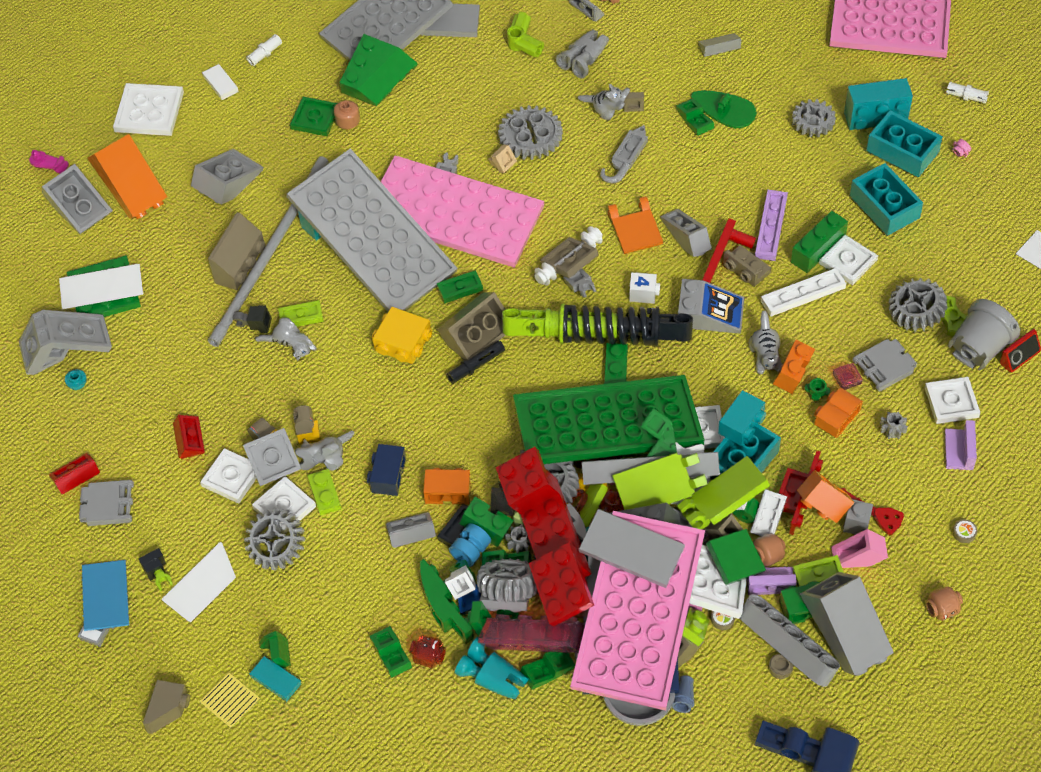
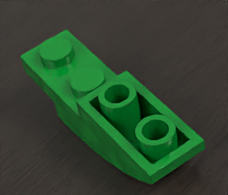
(441, 603)

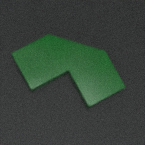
(662, 429)

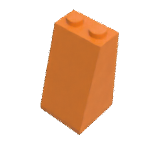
(128, 177)

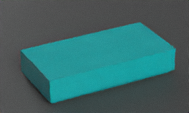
(275, 678)

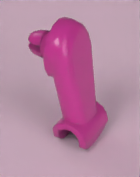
(42, 160)

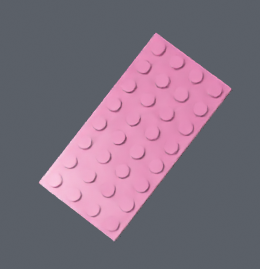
(464, 210)
(637, 625)

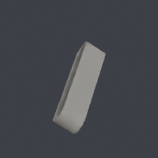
(789, 640)

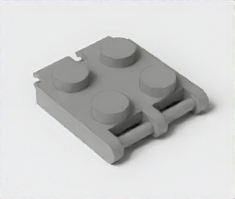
(886, 363)
(105, 503)

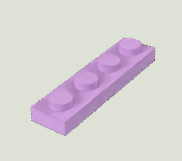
(771, 225)

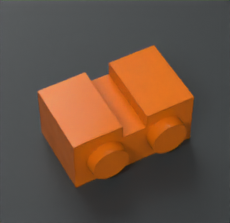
(793, 366)
(447, 486)
(825, 497)

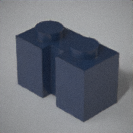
(387, 469)

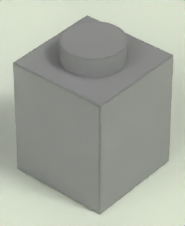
(858, 517)

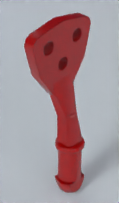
(879, 514)

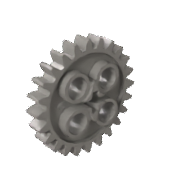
(542, 125)

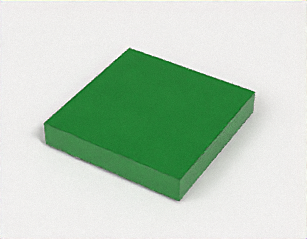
(314, 116)
(735, 557)

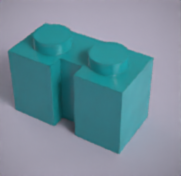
(741, 418)

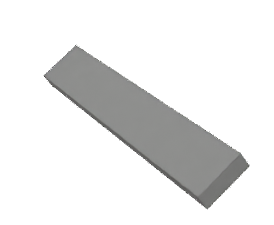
(602, 470)

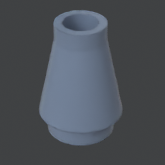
(685, 698)

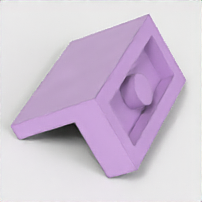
(961, 447)
(771, 581)

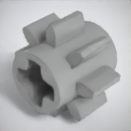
(893, 425)
(513, 539)

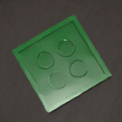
(108, 307)

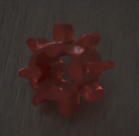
(611, 502)

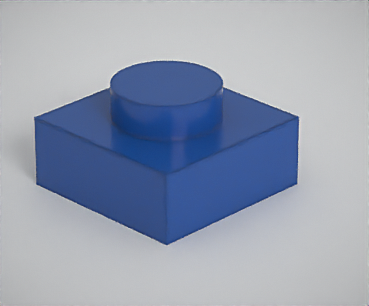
(465, 601)

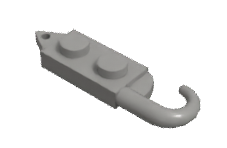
(627, 154)

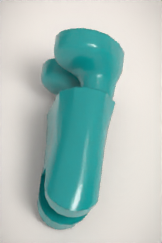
(493, 671)

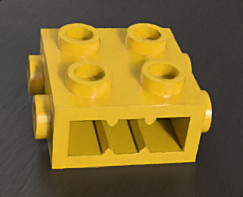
(402, 335)

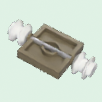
(569, 256)

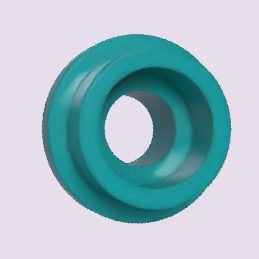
(75, 384)

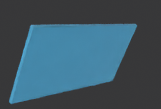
(105, 595)

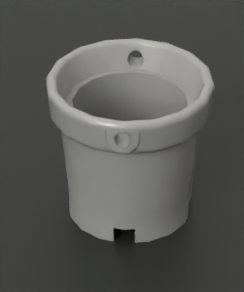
(984, 333)

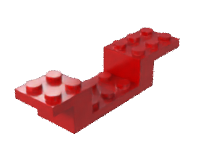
(554, 540)

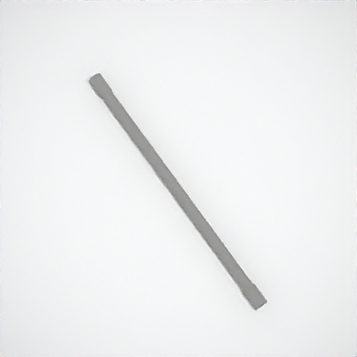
(222, 328)

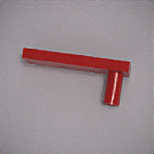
(733, 235)

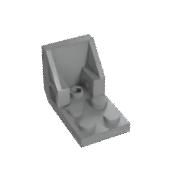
(55, 332)

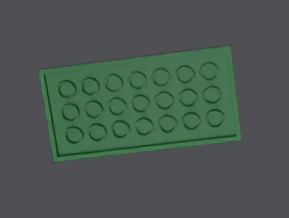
(604, 418)

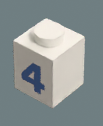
(643, 288)

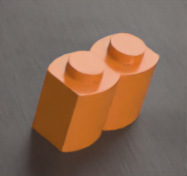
(837, 412)

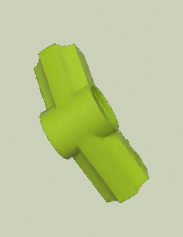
(520, 40)

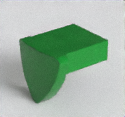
(278, 648)

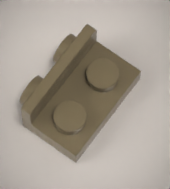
(746, 265)

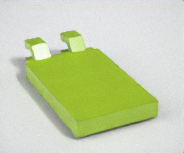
(658, 481)
(724, 494)

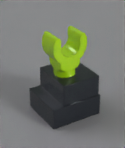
(153, 567)

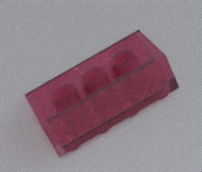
(531, 635)

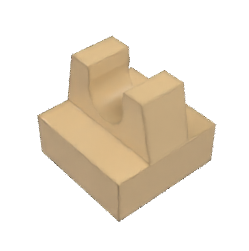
(503, 158)

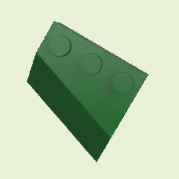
(375, 70)

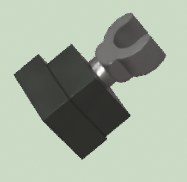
(257, 319)

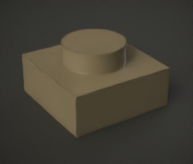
(634, 102)

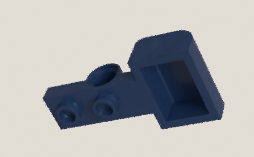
(831, 754)

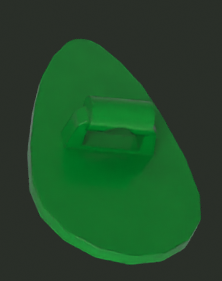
(726, 108)

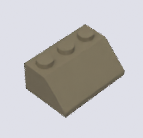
(236, 252)
(474, 326)

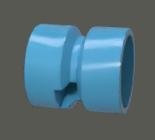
(471, 543)

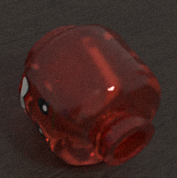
(427, 651)

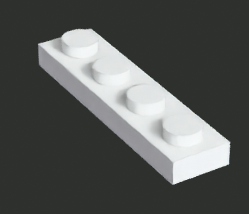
(803, 292)

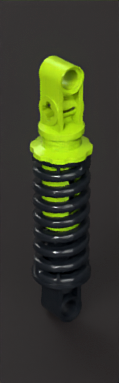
(600, 325)

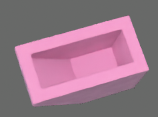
(861, 550)

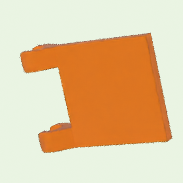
(636, 230)

